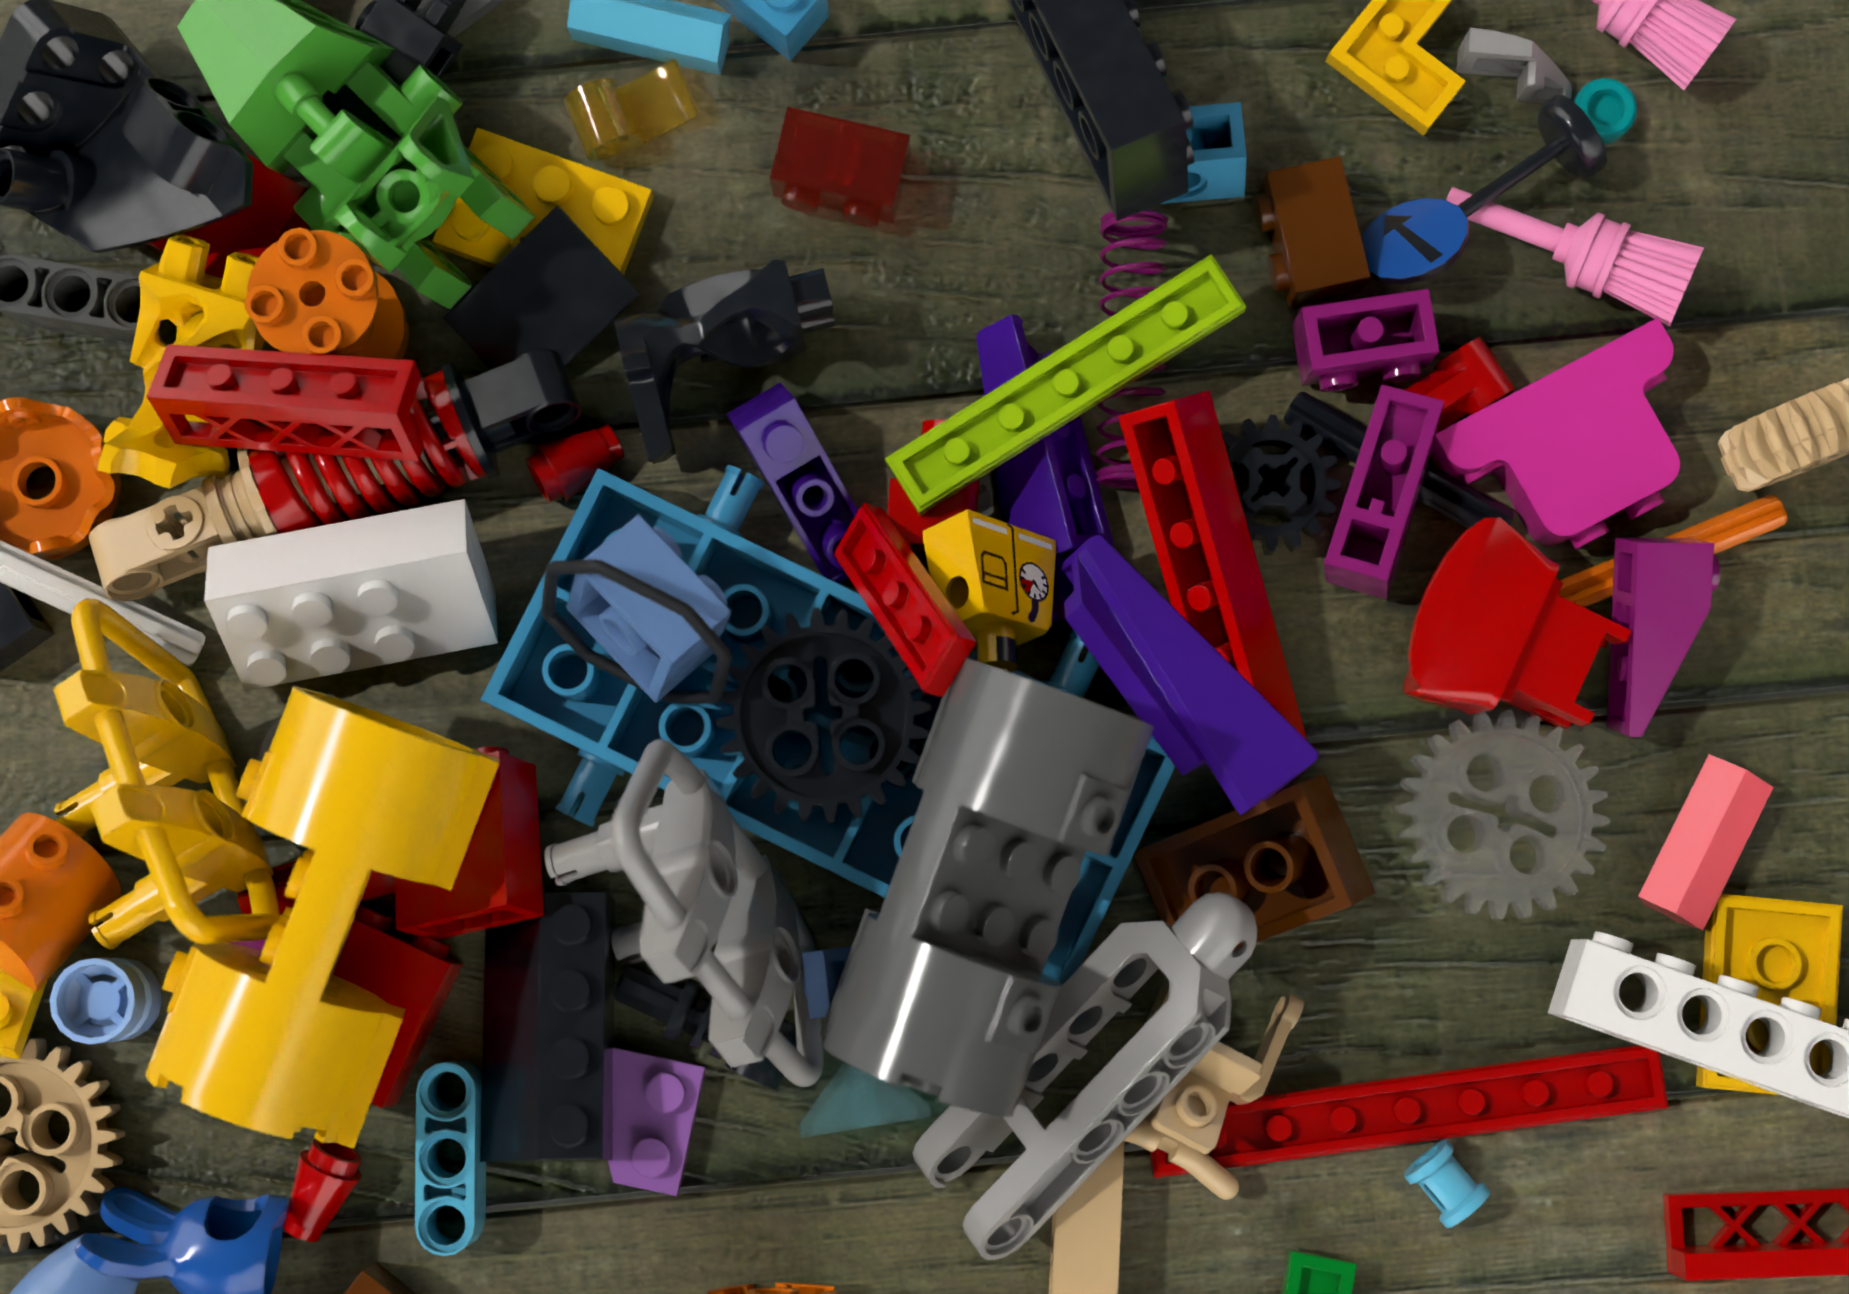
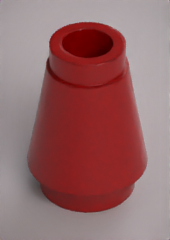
(569, 463)
(320, 1188)

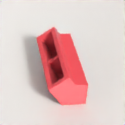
(1705, 842)

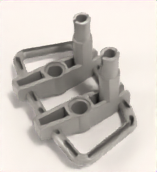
(701, 890)

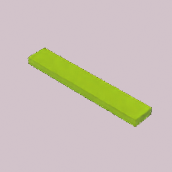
(1065, 384)

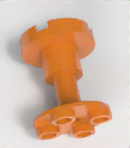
(324, 298)

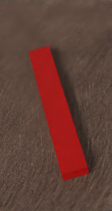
(1435, 1106)

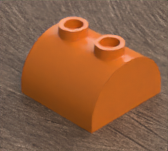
(46, 896)

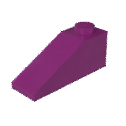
(1383, 492)
(1663, 597)

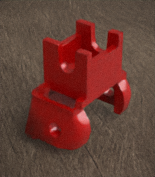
(1503, 632)

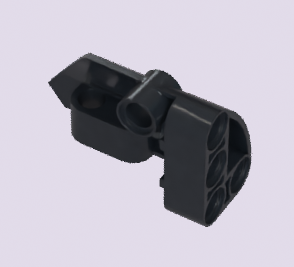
(103, 138)

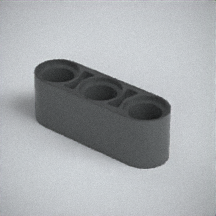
(51, 291)

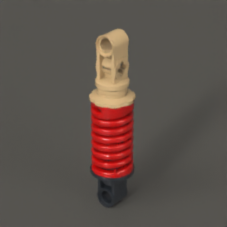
(305, 490)

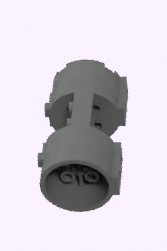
(952, 966)

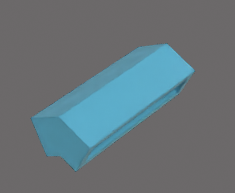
(654, 30)

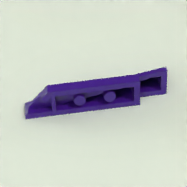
(1051, 483)
(1180, 681)

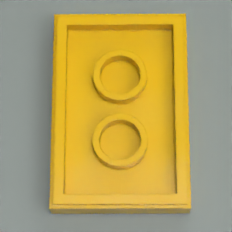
(1785, 952)

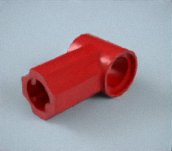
(1465, 382)

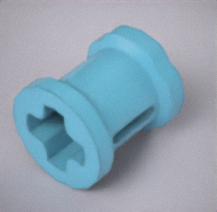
(1447, 1183)

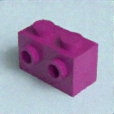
(1364, 339)

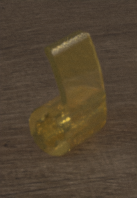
(628, 116)

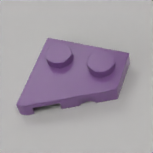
(652, 1119)

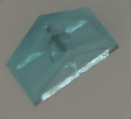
(861, 1101)

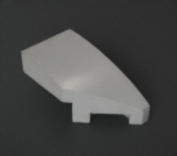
(1512, 56)

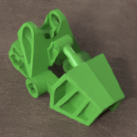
(269, 77)

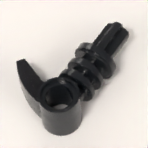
(689, 1013)

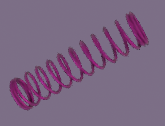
(1122, 473)

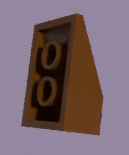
(1280, 858)

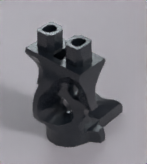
(729, 317)

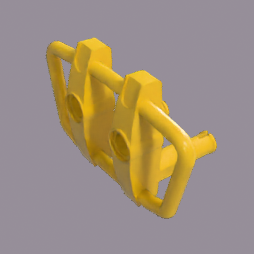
(152, 741)

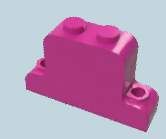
(1574, 441)

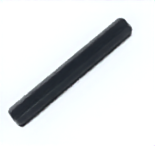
(1437, 488)

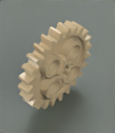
(37, 1090)

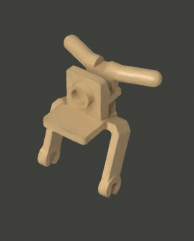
(1193, 1112)

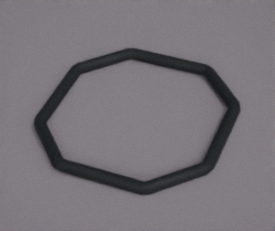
(650, 592)

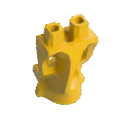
(206, 314)

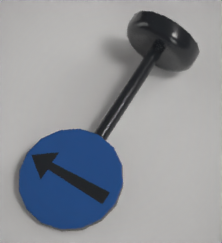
(1431, 234)

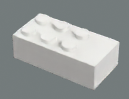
(351, 595)

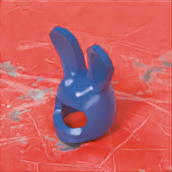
(202, 1249)

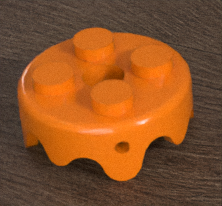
(83, 497)

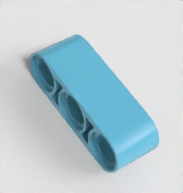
(432, 1183)

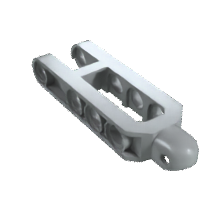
(1059, 1158)

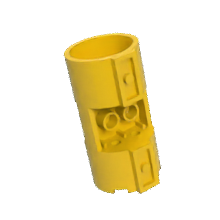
(273, 1030)

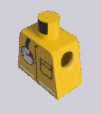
(994, 581)

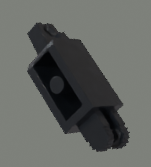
(415, 42)

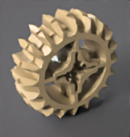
(1788, 438)

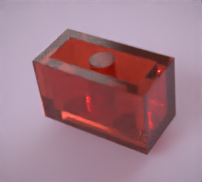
(840, 167)

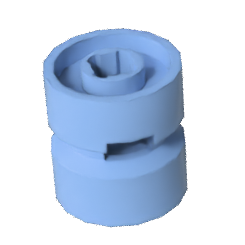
(105, 1000)

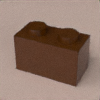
(1311, 232)

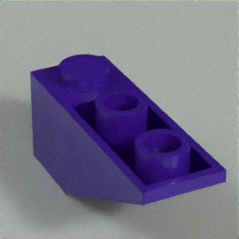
(797, 474)

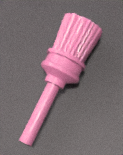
(1669, 33)
(1604, 256)

